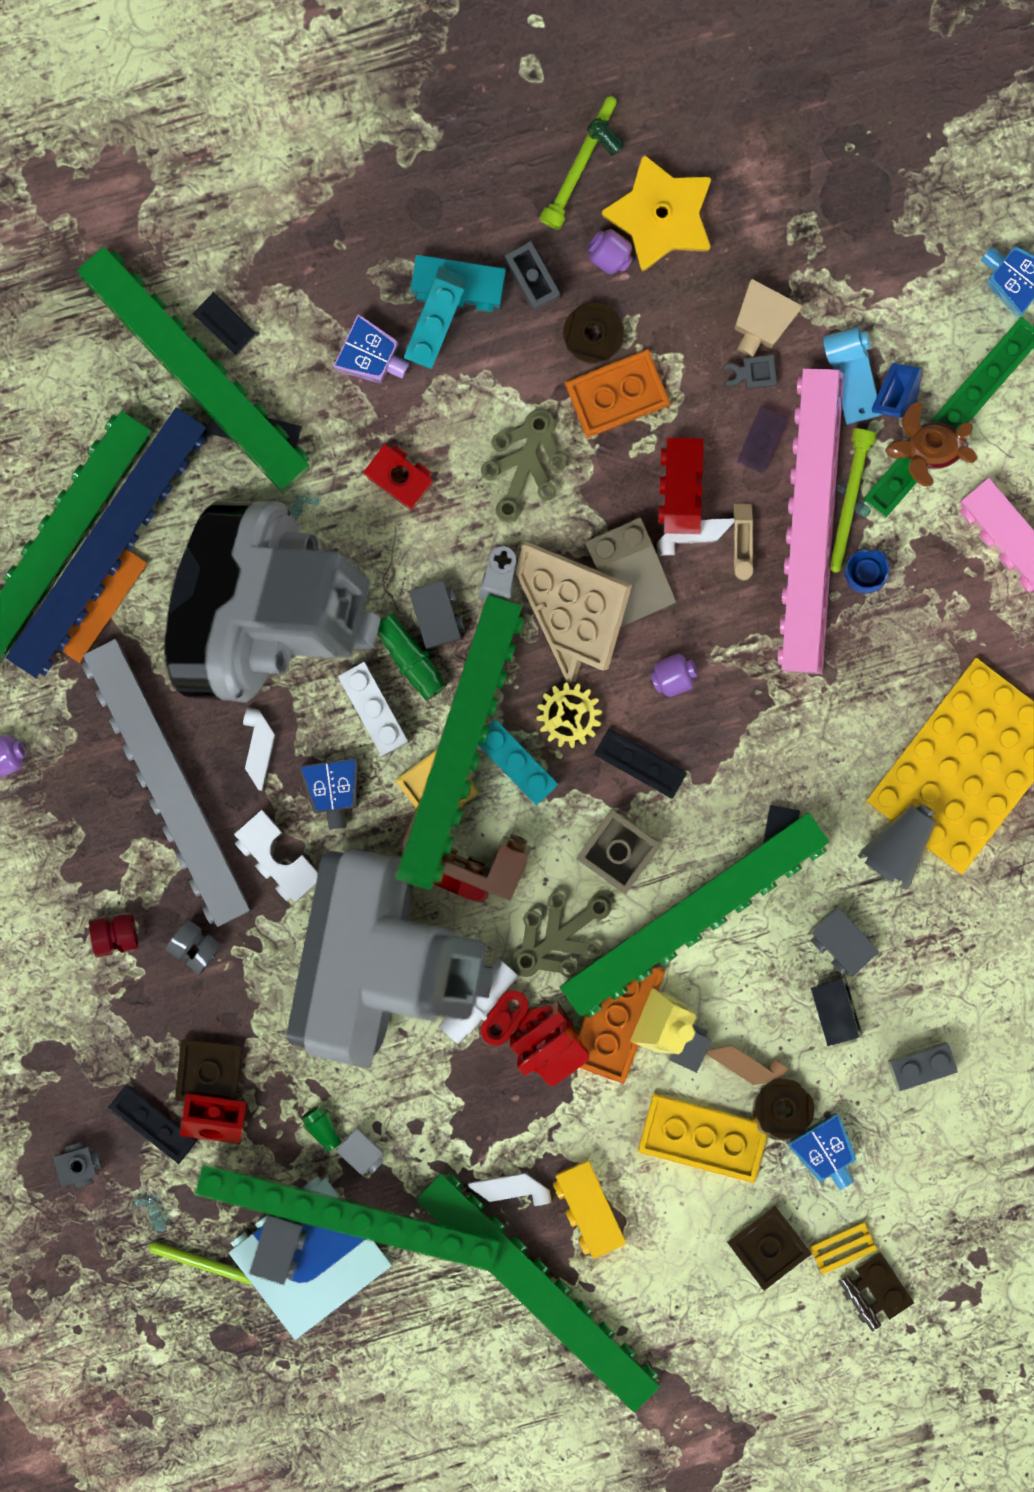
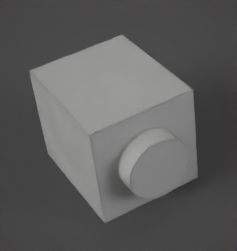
(361, 1152)

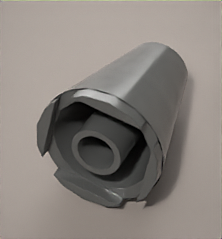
(900, 846)

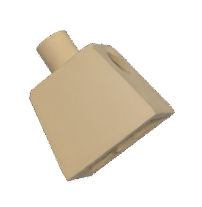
(764, 317)

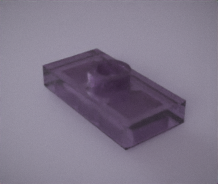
(762, 440)

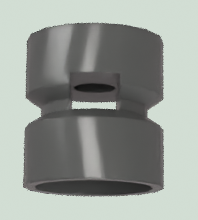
(185, 939)

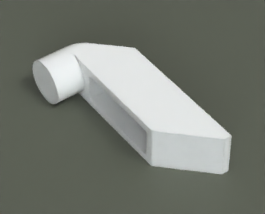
(710, 532)
(260, 746)
(511, 1187)

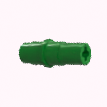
(410, 657)

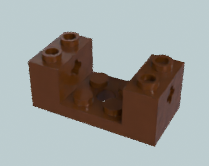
(499, 878)

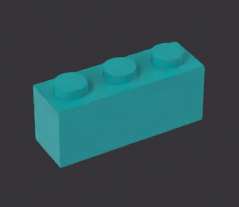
(482, 287)
(435, 317)
(517, 763)

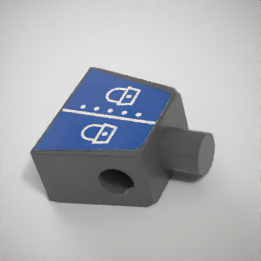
(332, 789)

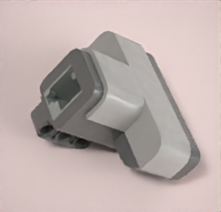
(372, 961)

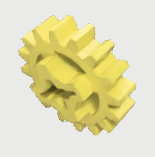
(581, 708)

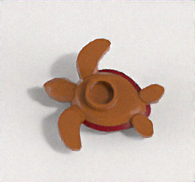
(930, 445)

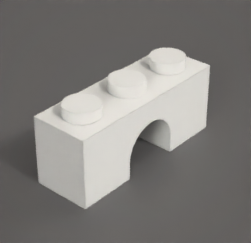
(373, 709)
(257, 838)

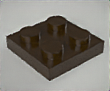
(208, 1069)
(769, 1247)

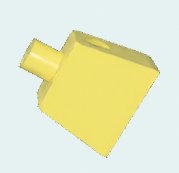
(664, 1024)

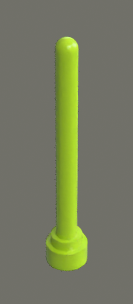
(554, 214)
(862, 443)
(198, 1262)

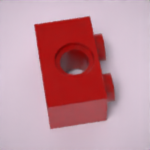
(407, 493)
(213, 1119)

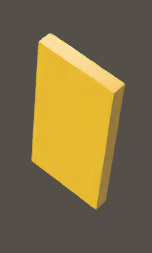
(702, 1138)

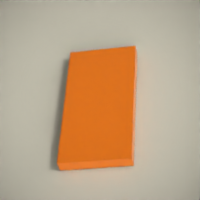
(105, 606)
(610, 1030)

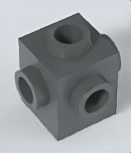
(67, 1169)

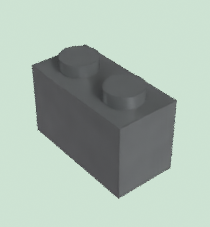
(532, 277)
(435, 614)
(843, 941)
(922, 1066)
(277, 1248)

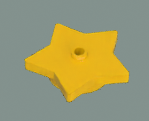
(658, 236)

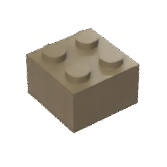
(618, 851)

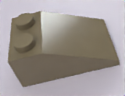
(630, 557)

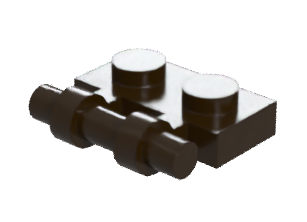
(883, 1285)

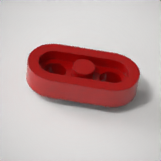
(504, 1017)

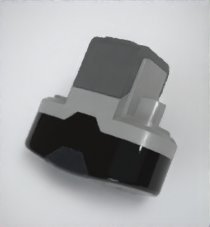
(254, 597)

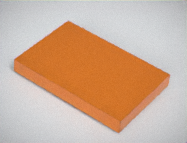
(617, 394)

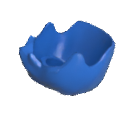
(866, 571)

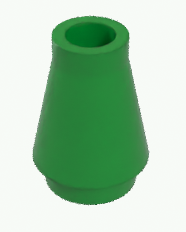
(321, 1127)

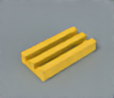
(847, 1259)

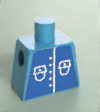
(1011, 278)
(826, 1151)

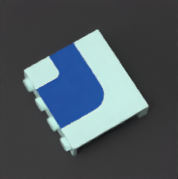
(327, 1271)

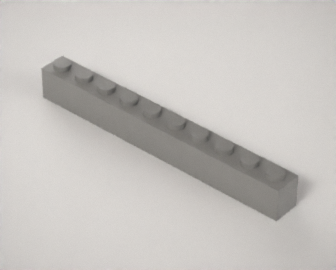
(167, 783)

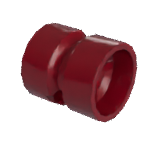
(113, 934)

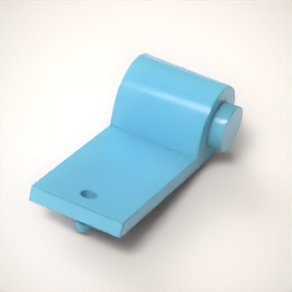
(849, 354)

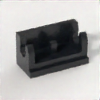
(836, 1011)

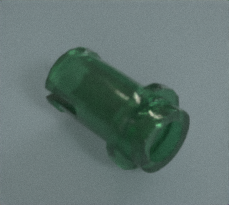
(600, 130)

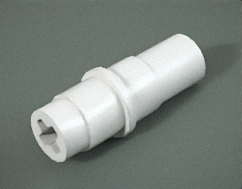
(501, 981)

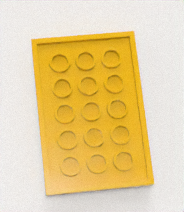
(965, 765)

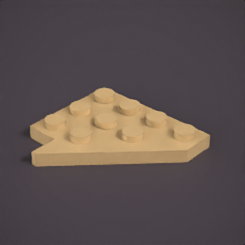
(574, 607)

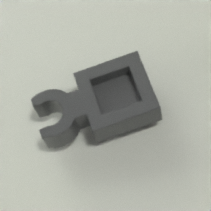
(757, 372)

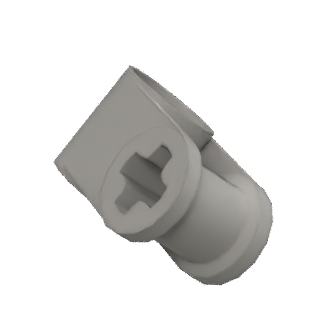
(496, 580)

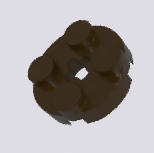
(608, 324)
(769, 1120)

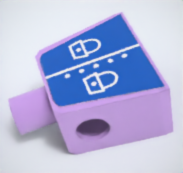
(369, 353)

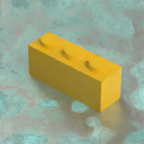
(589, 1209)

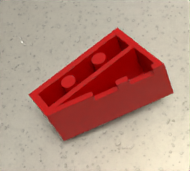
(682, 486)

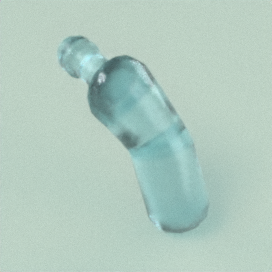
(297, 507)
(860, 508)
(154, 1214)

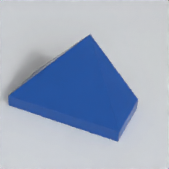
(898, 390)

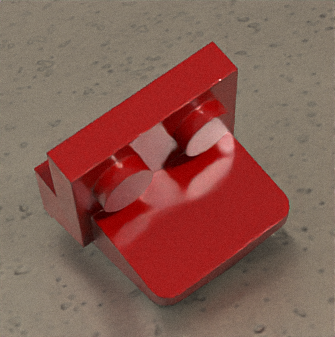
(548, 1044)

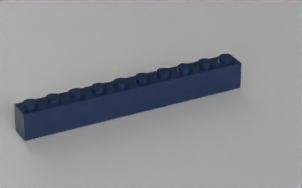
(106, 542)

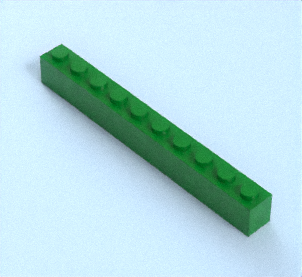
(193, 370)
(68, 524)
(459, 742)
(694, 914)
(347, 1217)
(543, 1296)

